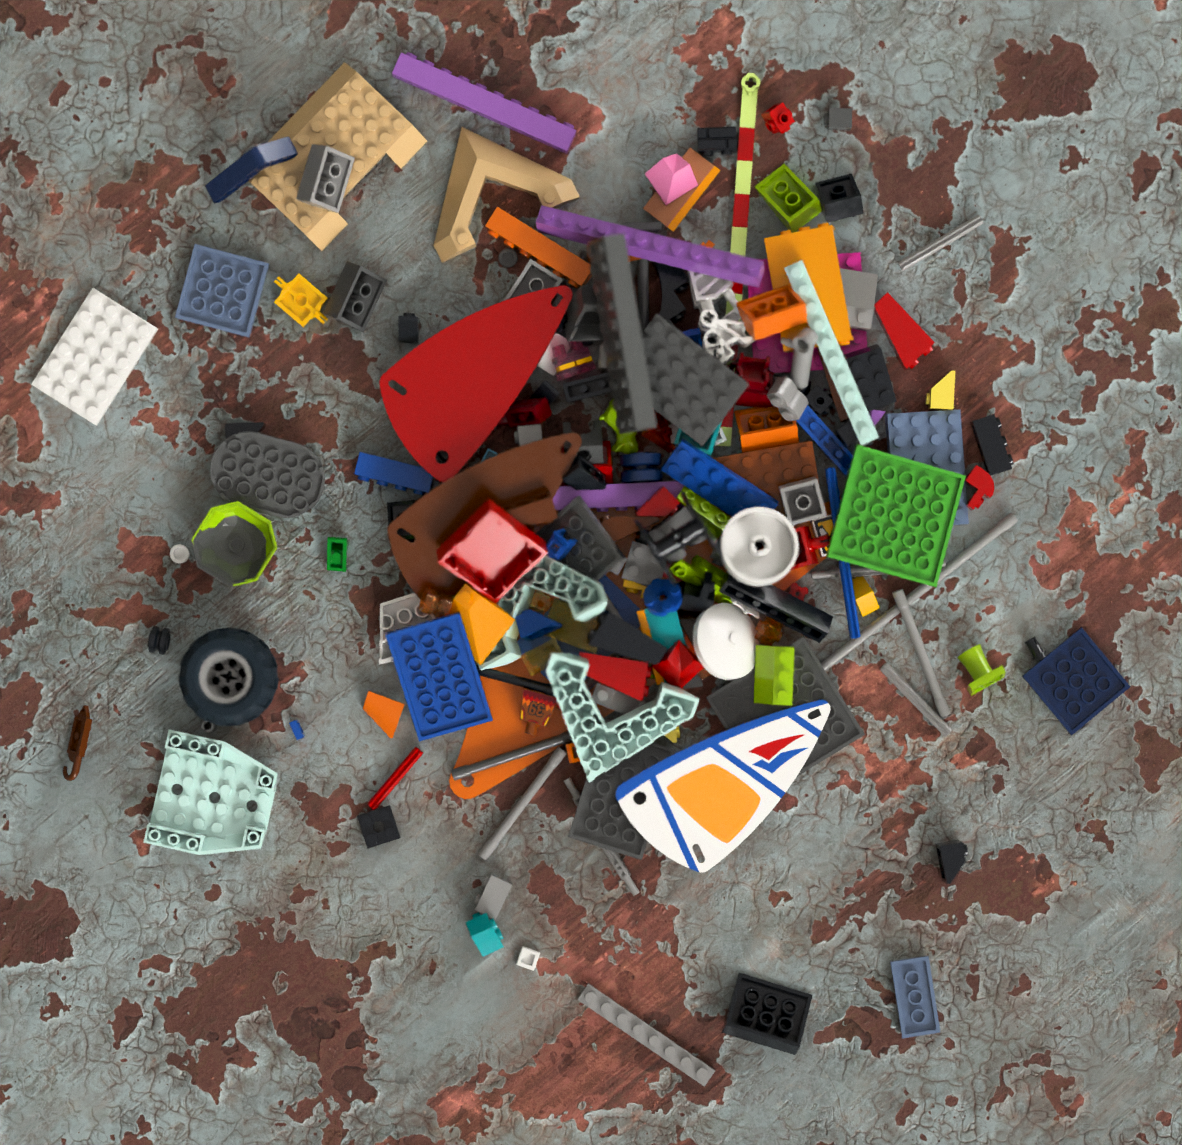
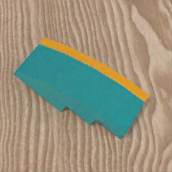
(662, 629)

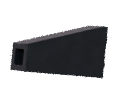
(624, 639)

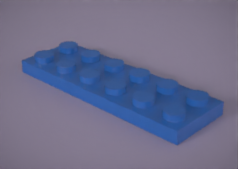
(714, 480)

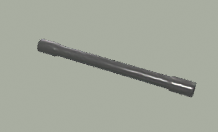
(467, 770)

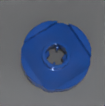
(662, 587)

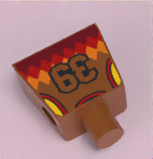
(536, 709)

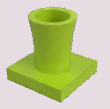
(979, 669)

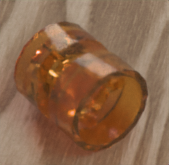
(433, 603)

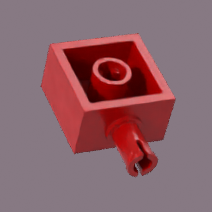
(807, 547)

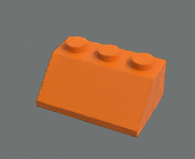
(772, 312)
(764, 428)

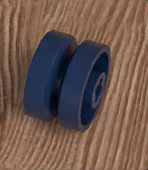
(640, 464)

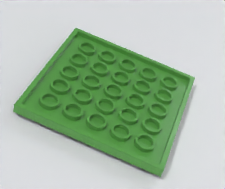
(895, 516)

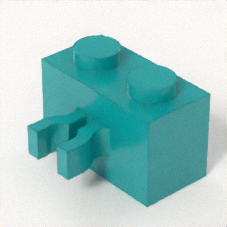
(485, 933)

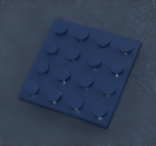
(1076, 681)

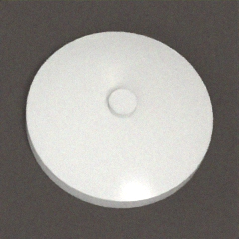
(725, 641)

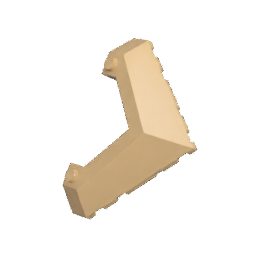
(482, 160)

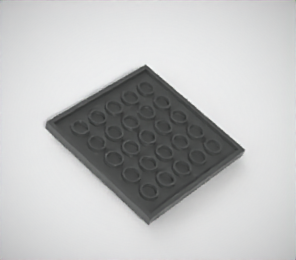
(736, 704)

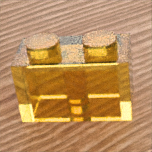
(539, 657)

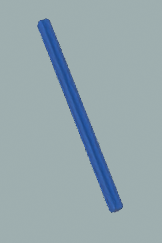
(845, 570)

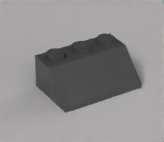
(355, 296)

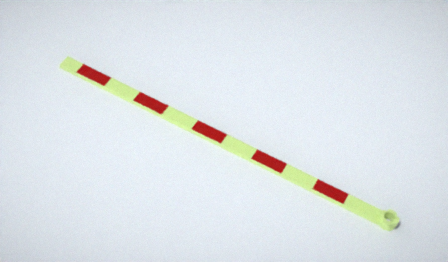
(741, 204)

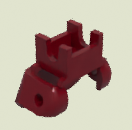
(760, 380)

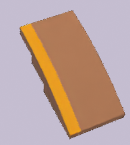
(673, 213)

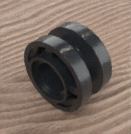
(159, 640)

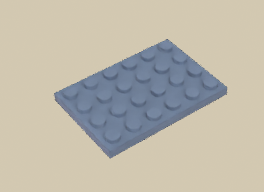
(931, 440)

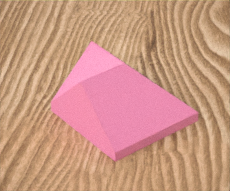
(671, 178)

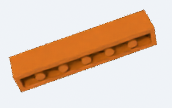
(538, 247)

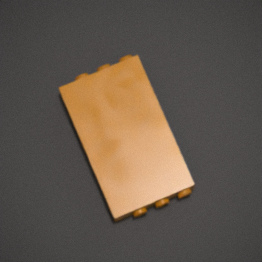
(821, 260)

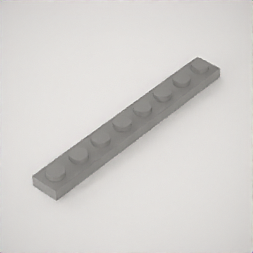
(646, 1034)

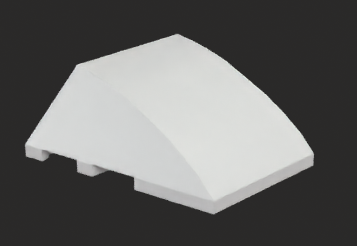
(397, 615)

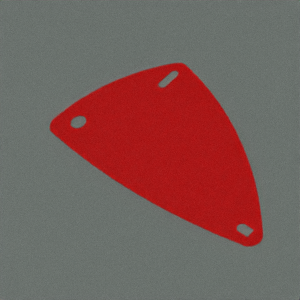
(469, 377)

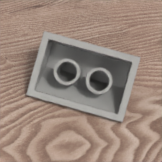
(325, 178)

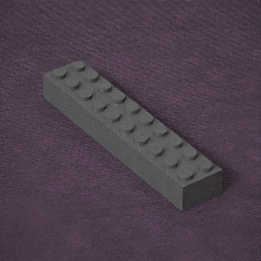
(621, 333)

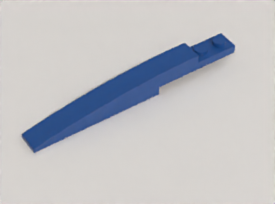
(825, 440)

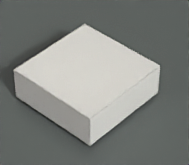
(528, 958)

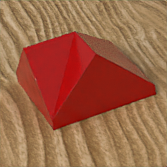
(678, 665)

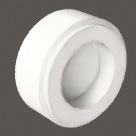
(179, 553)

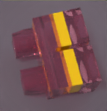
(572, 363)

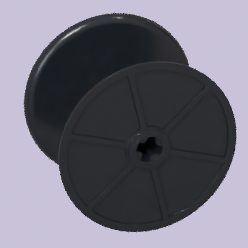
(679, 538)

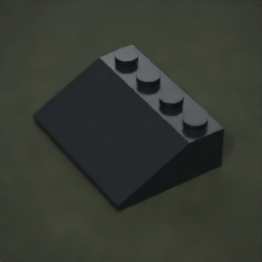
(767, 1014)

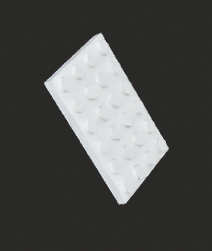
(94, 356)

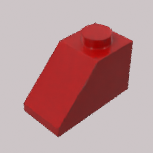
(659, 504)

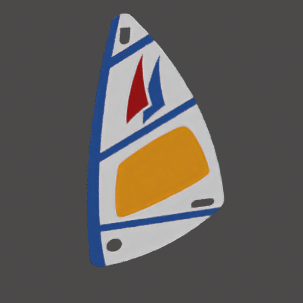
(721, 785)

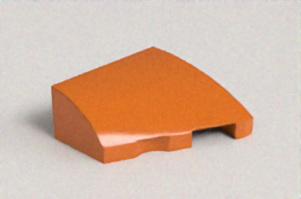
(383, 711)

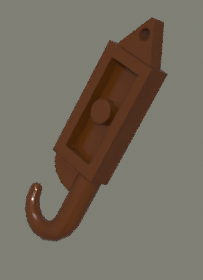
(78, 742)

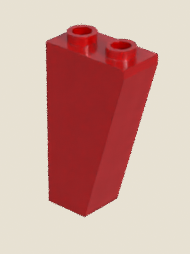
(903, 333)
(620, 673)

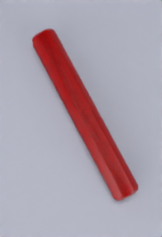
(394, 779)

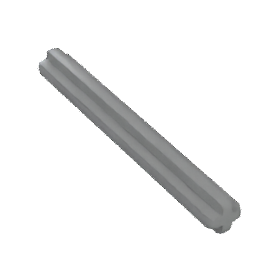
(941, 242)
(915, 699)

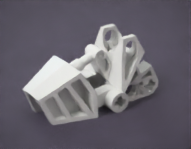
(727, 331)

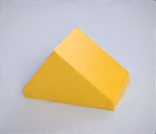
(864, 596)

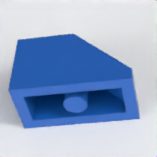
(535, 625)

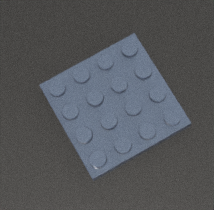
(222, 290)

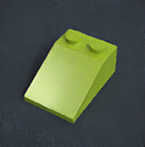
(789, 198)

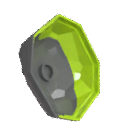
(234, 544)

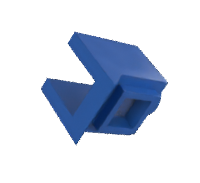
(558, 546)

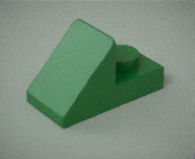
(337, 554)

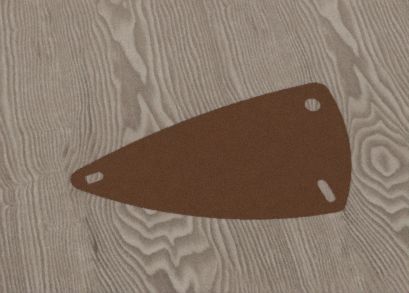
(438, 514)

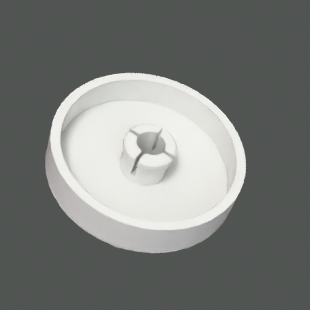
(763, 527)

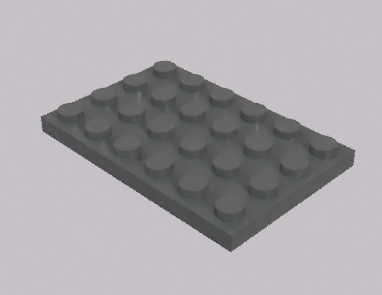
(688, 381)
(599, 815)

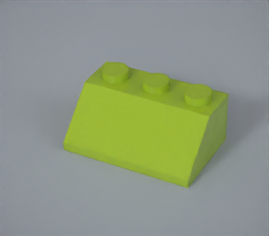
(774, 675)

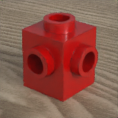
(778, 118)

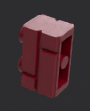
(528, 412)

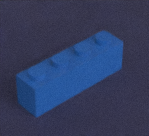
(393, 472)

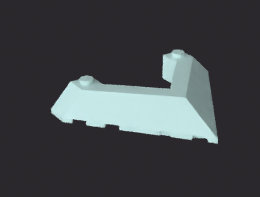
(554, 578)
(606, 744)

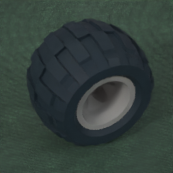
(199, 669)

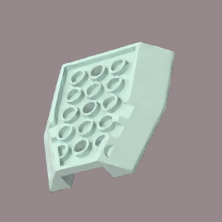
(194, 822)

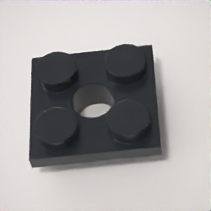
(372, 837)

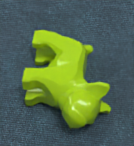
(625, 442)

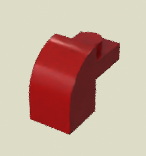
(982, 483)

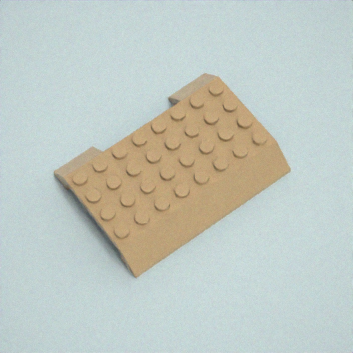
(350, 119)

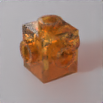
(767, 633)

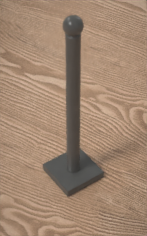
(643, 273)

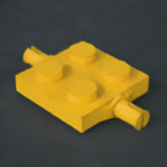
(301, 300)

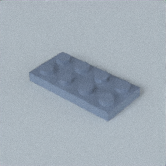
(915, 996)

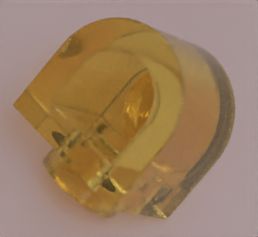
(540, 602)

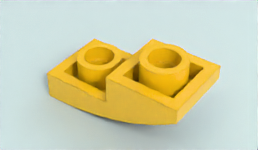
(633, 587)

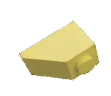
(942, 394)

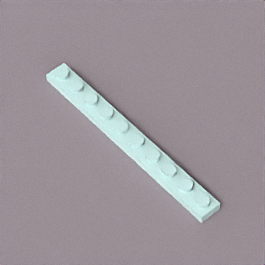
(832, 354)

